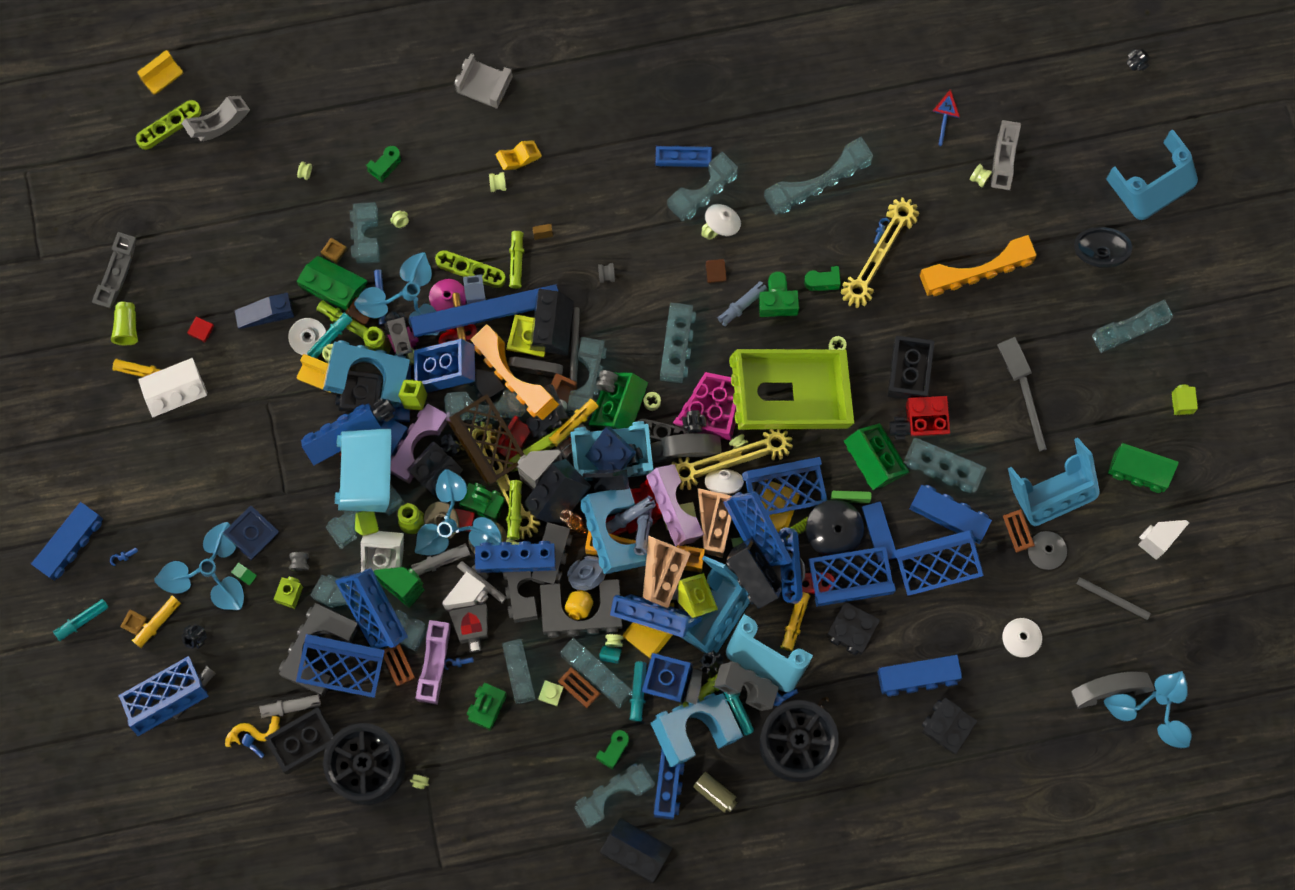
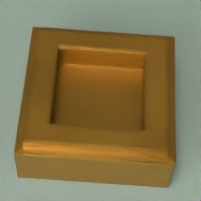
(542, 231)
(333, 250)
(133, 622)

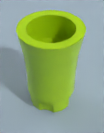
(124, 324)
(381, 341)
(412, 524)

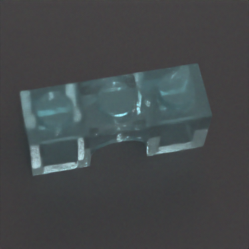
(363, 217)
(518, 671)

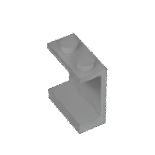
(482, 82)

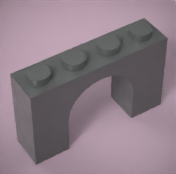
(319, 621)
(557, 622)

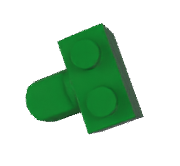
(778, 300)
(483, 502)
(486, 706)

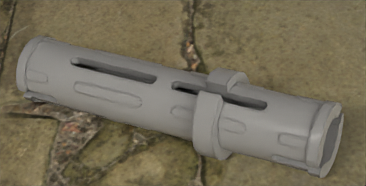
(446, 557)
(289, 706)

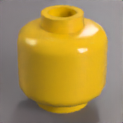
(578, 605)

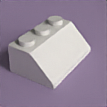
(172, 387)

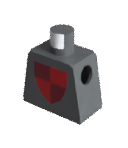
(471, 625)

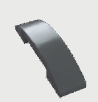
(116, 271)
(1110, 685)

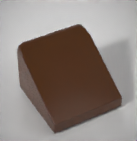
(715, 270)
(353, 312)

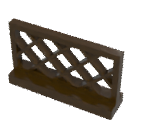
(472, 448)

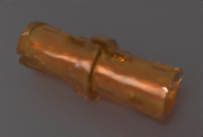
(574, 521)

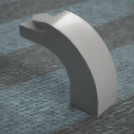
(219, 121)
(1004, 155)

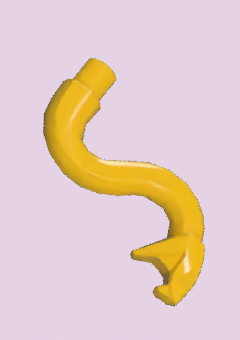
(233, 735)

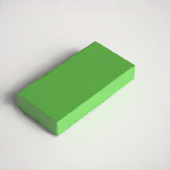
(851, 496)

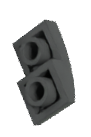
(1014, 358)

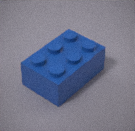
(445, 365)

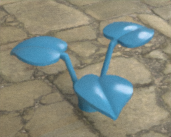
(416, 272)
(434, 538)
(225, 595)
(1168, 688)

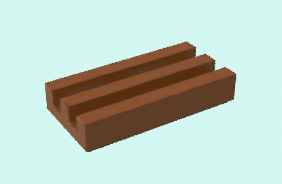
(1024, 546)
(404, 680)
(573, 693)

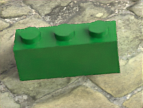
(331, 282)
(619, 407)
(875, 456)
(1142, 468)
(401, 583)

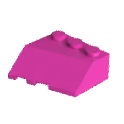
(715, 400)

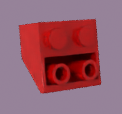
(928, 416)

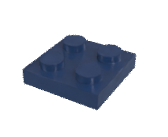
(610, 451)
(251, 532)

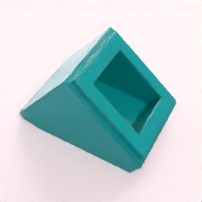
(610, 654)

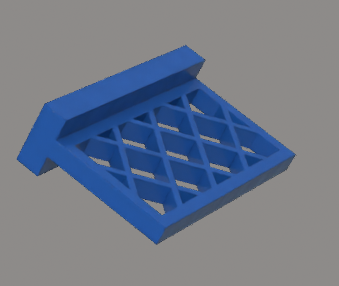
(787, 470)
(749, 524)
(933, 546)
(852, 593)
(374, 600)
(653, 615)
(342, 648)
(167, 705)

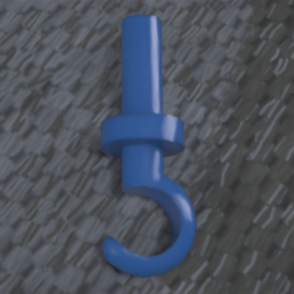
(880, 231)
(124, 555)
(458, 662)

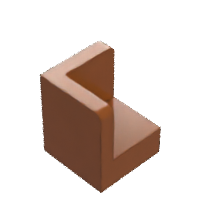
(563, 386)

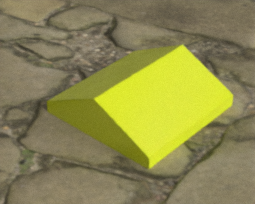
(520, 336)
(696, 596)

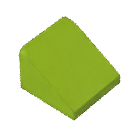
(365, 523)

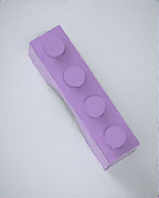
(430, 422)
(682, 527)
(434, 662)

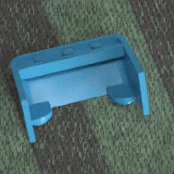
(1146, 199)
(1060, 493)
(731, 603)

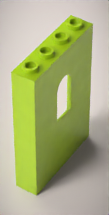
(818, 384)

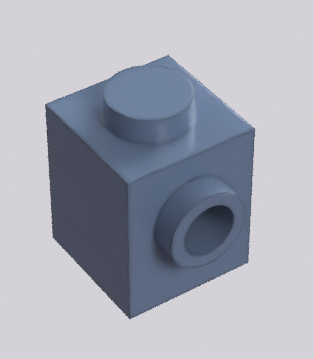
(474, 289)

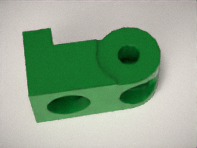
(385, 164)
(823, 281)
(614, 751)

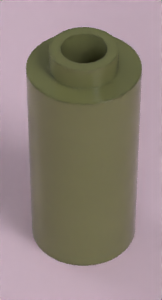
(715, 792)

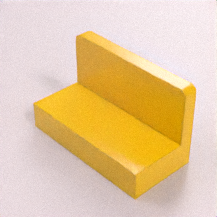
(160, 72)
(312, 371)

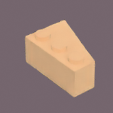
(714, 521)
(663, 571)

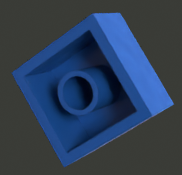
(667, 678)

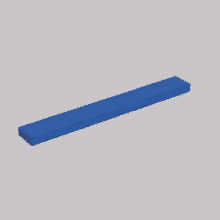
(475, 312)

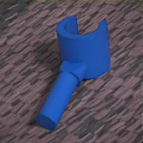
(779, 699)
(247, 741)

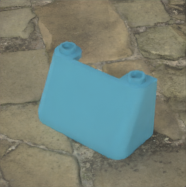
(637, 434)
(364, 470)
(765, 661)

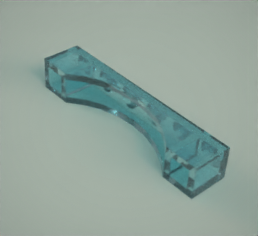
(787, 194)
(329, 594)

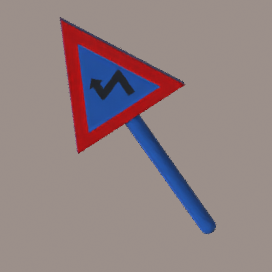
(946, 107)

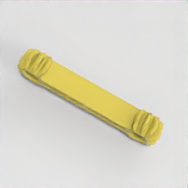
(880, 252)
(734, 457)
(504, 482)

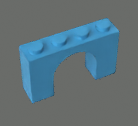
(343, 356)
(611, 554)
(712, 711)

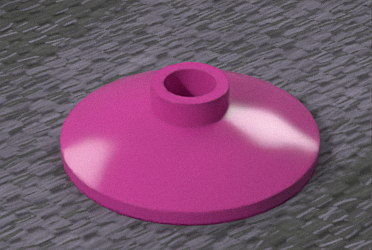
(437, 293)

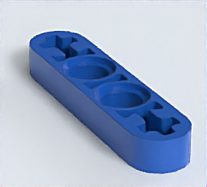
(794, 565)

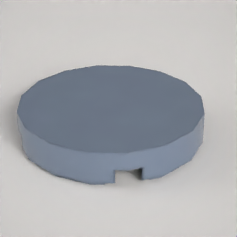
(586, 573)

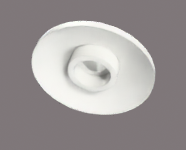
(722, 220)
(296, 334)
(724, 481)
(1015, 644)

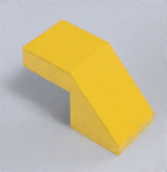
(520, 156)

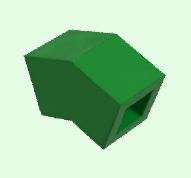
(243, 574)

